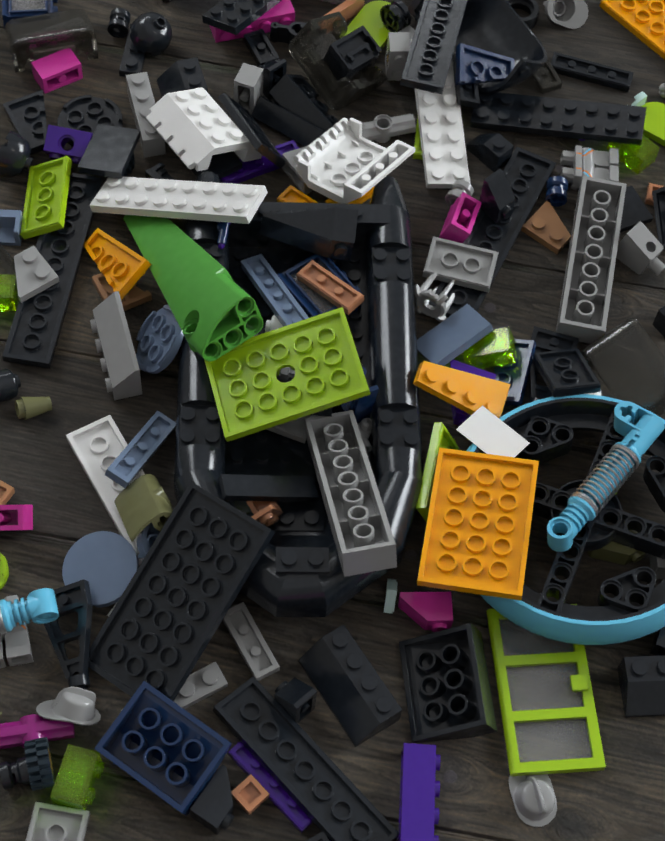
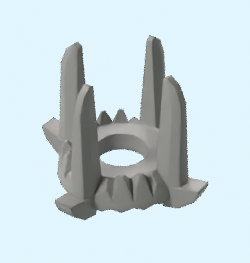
(423, 297)

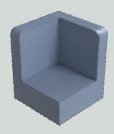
(10, 227)

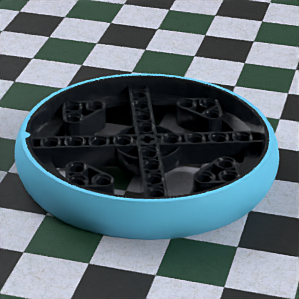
(615, 617)

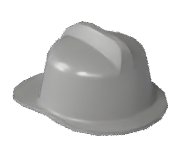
(567, 13)
(72, 706)
(533, 799)

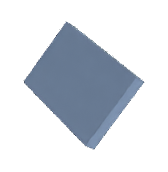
(453, 336)

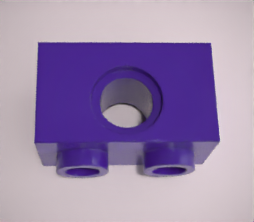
(59, 136)

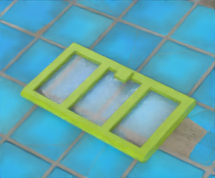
(544, 702)

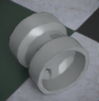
(457, 188)

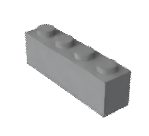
(141, 101)

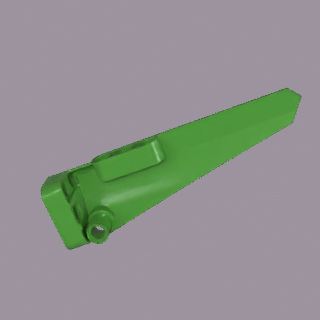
(198, 289)

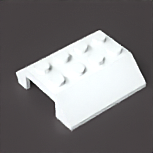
(198, 128)
(346, 164)

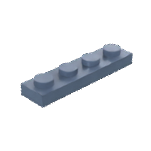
(140, 449)

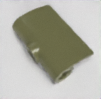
(143, 503)

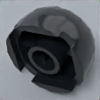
(151, 33)
(15, 155)

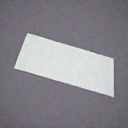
(492, 434)

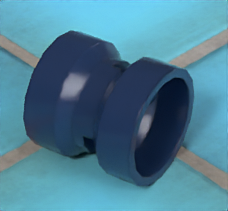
(556, 191)

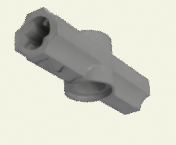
(386, 127)

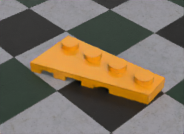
(116, 261)
(462, 388)

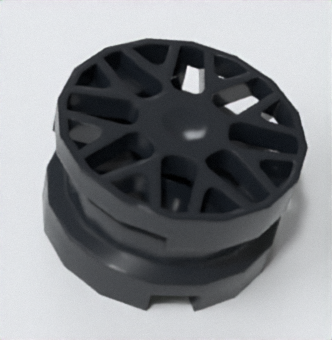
(395, 16)

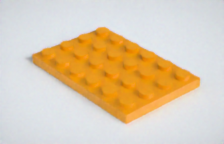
(479, 524)

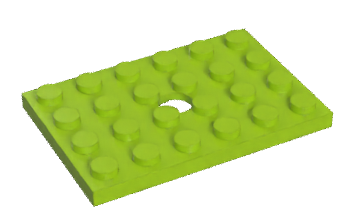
(324, 367)

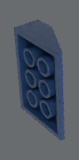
(164, 747)

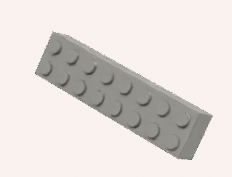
(591, 259)
(350, 494)

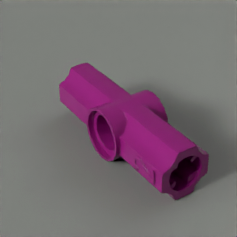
(34, 727)

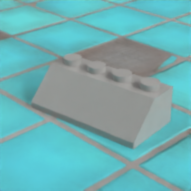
(117, 348)

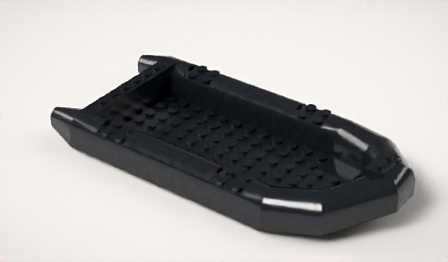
(301, 563)

